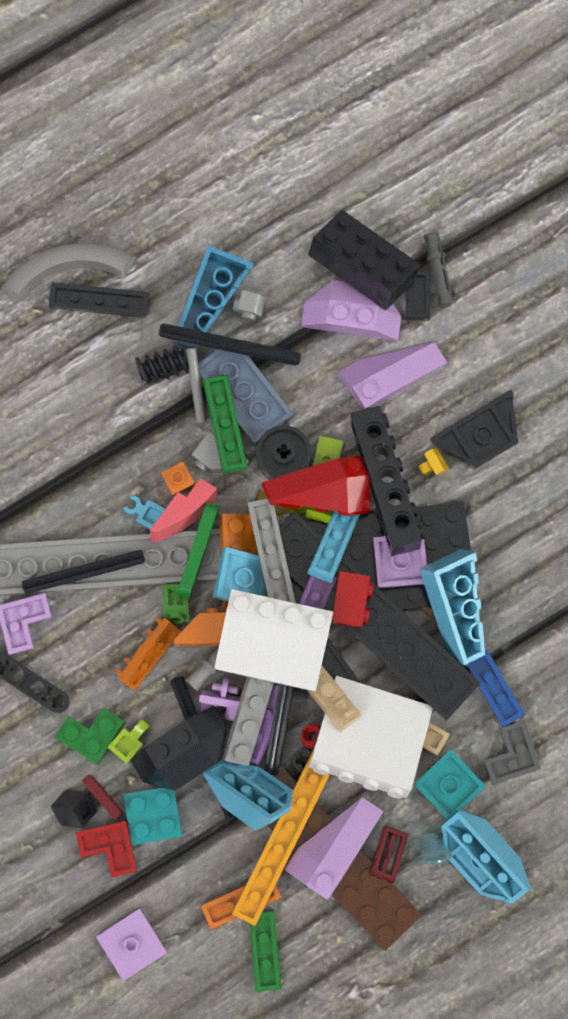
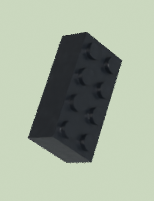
(363, 259)

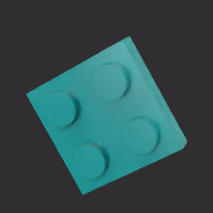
(449, 784)
(152, 815)

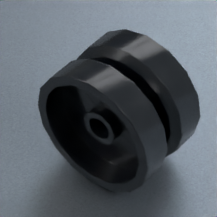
(280, 440)

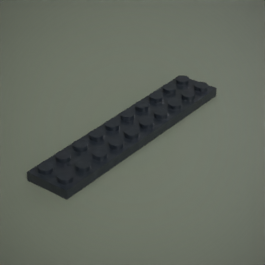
(389, 631)

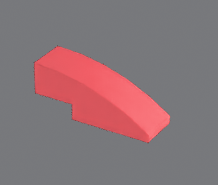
(183, 511)

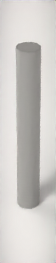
(196, 385)

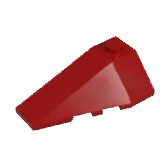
(332, 485)

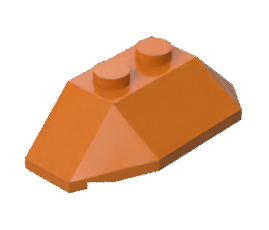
(202, 630)

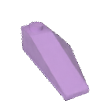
(385, 375)
(329, 853)

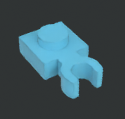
(146, 514)

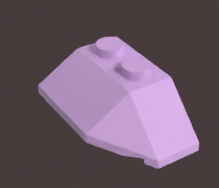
(348, 311)

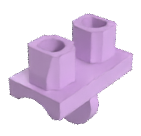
(221, 698)

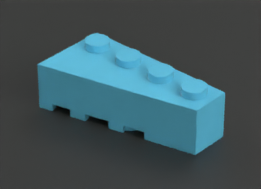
(455, 603)

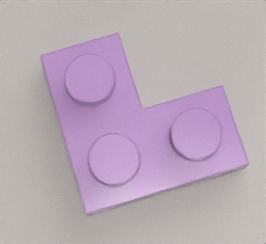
(16, 618)

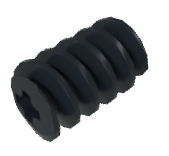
(162, 365)

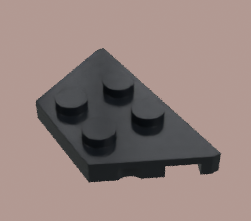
(482, 433)

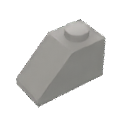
(207, 457)

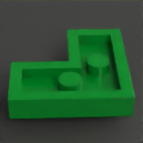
(94, 741)

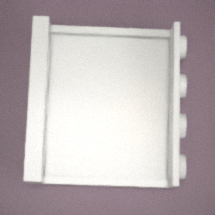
(378, 747)

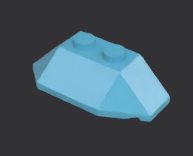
(249, 793)
(484, 857)

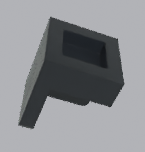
(74, 808)

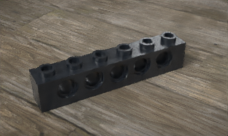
(398, 539)

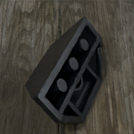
(182, 751)

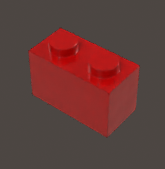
(351, 600)

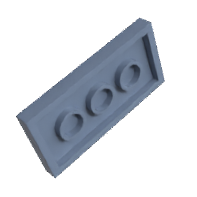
(254, 399)

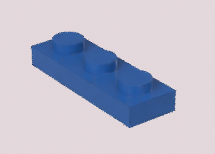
(495, 689)

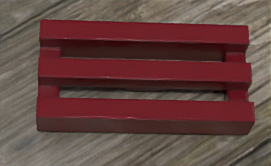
(102, 796)
(378, 853)

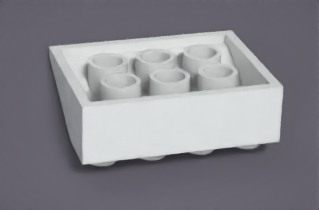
(273, 640)

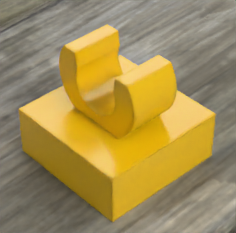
(435, 463)

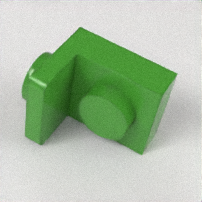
(175, 606)

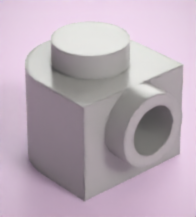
(249, 305)

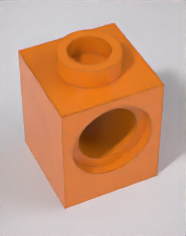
(178, 479)

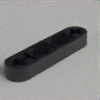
(26, 682)

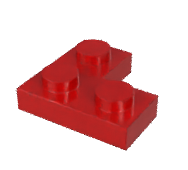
(113, 840)

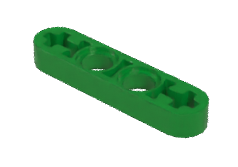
(198, 550)

